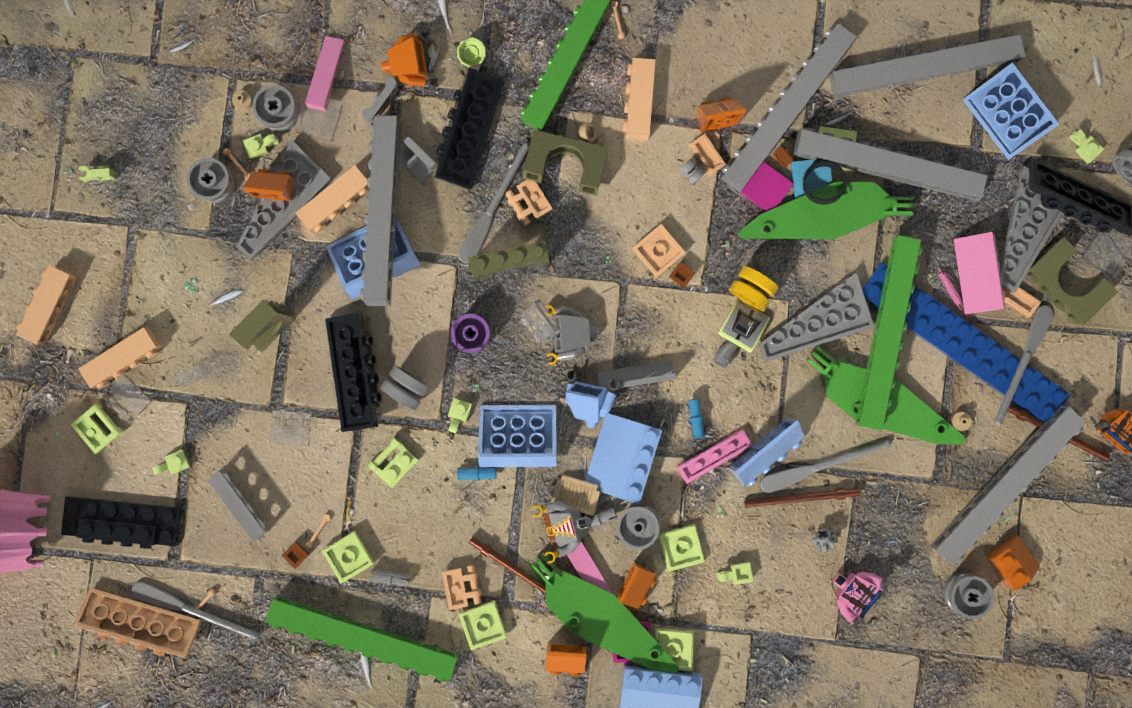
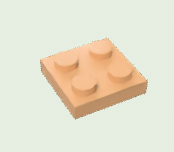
(658, 250)

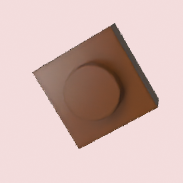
(783, 156)
(681, 274)
(295, 555)

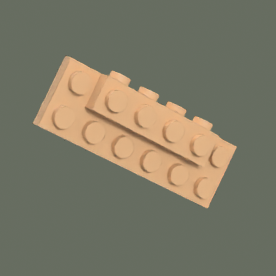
(137, 624)

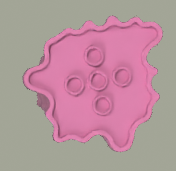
(16, 532)

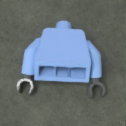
(589, 401)

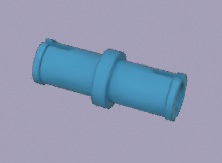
(696, 418)
(476, 473)

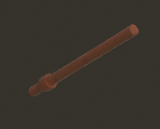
(1024, 415)
(839, 494)
(486, 550)

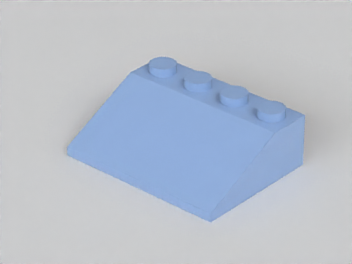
(1011, 111)
(349, 263)
(517, 436)
(767, 451)
(623, 457)
(659, 689)

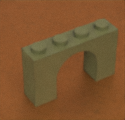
(546, 145)
(488, 264)
(1045, 274)
(263, 325)

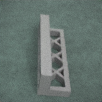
(638, 374)
(238, 504)

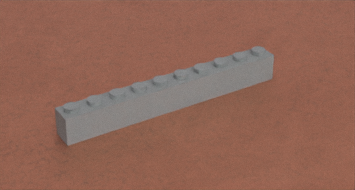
(926, 66)
(788, 107)
(890, 164)
(381, 211)
(1008, 484)

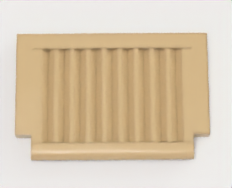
(577, 494)

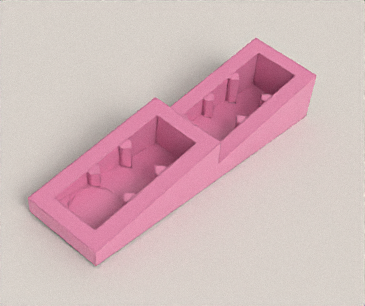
(324, 74)

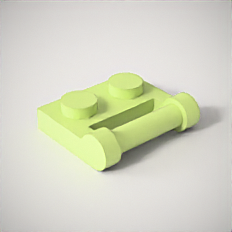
(92, 432)
(397, 467)

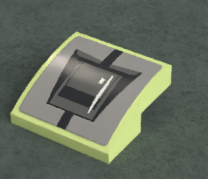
(744, 325)

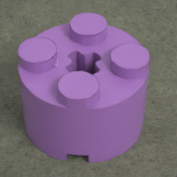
(462, 327)

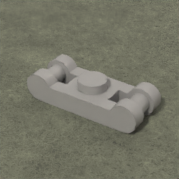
(381, 100)

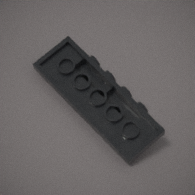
(468, 128)
(1079, 199)
(353, 372)
(121, 522)

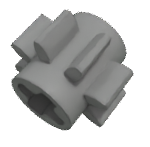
(824, 540)

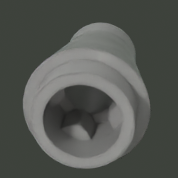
(725, 354)

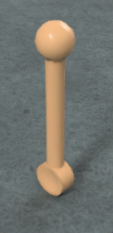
(614, 5)
(227, 152)
(308, 545)
(211, 593)

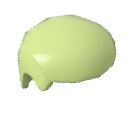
(471, 52)

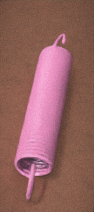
(950, 288)

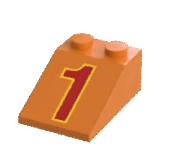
(719, 114)

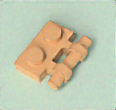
(534, 199)
(455, 587)

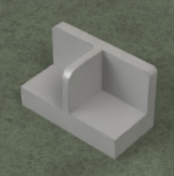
(416, 160)

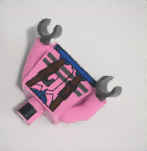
(858, 594)

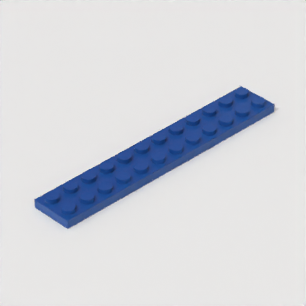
(973, 349)

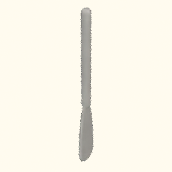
(477, 235)
(1036, 333)
(788, 477)
(160, 598)

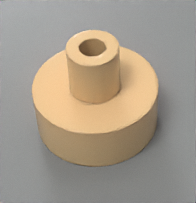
(242, 100)
(587, 132)
(961, 421)

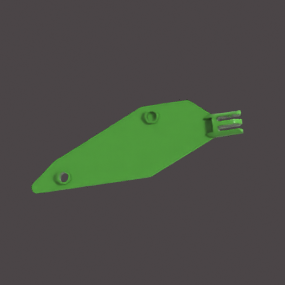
(803, 219)
(906, 413)
(600, 618)

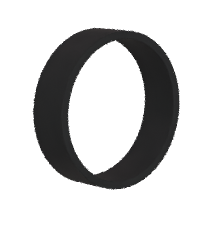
(824, 164)

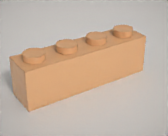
(640, 98)
(333, 200)
(46, 305)
(120, 358)

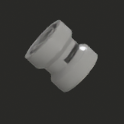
(692, 171)

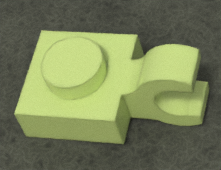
(257, 145)
(1087, 147)
(100, 173)
(459, 412)
(174, 463)
(739, 573)

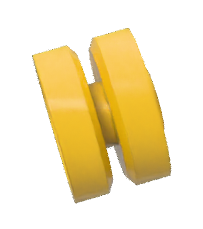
(753, 288)

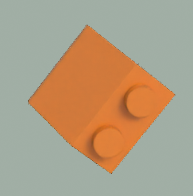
(269, 185)
(1013, 563)
(636, 585)
(566, 659)

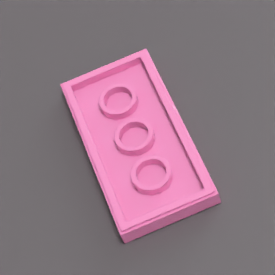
(979, 273)

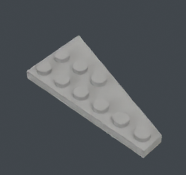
(274, 215)
(1027, 233)
(829, 318)

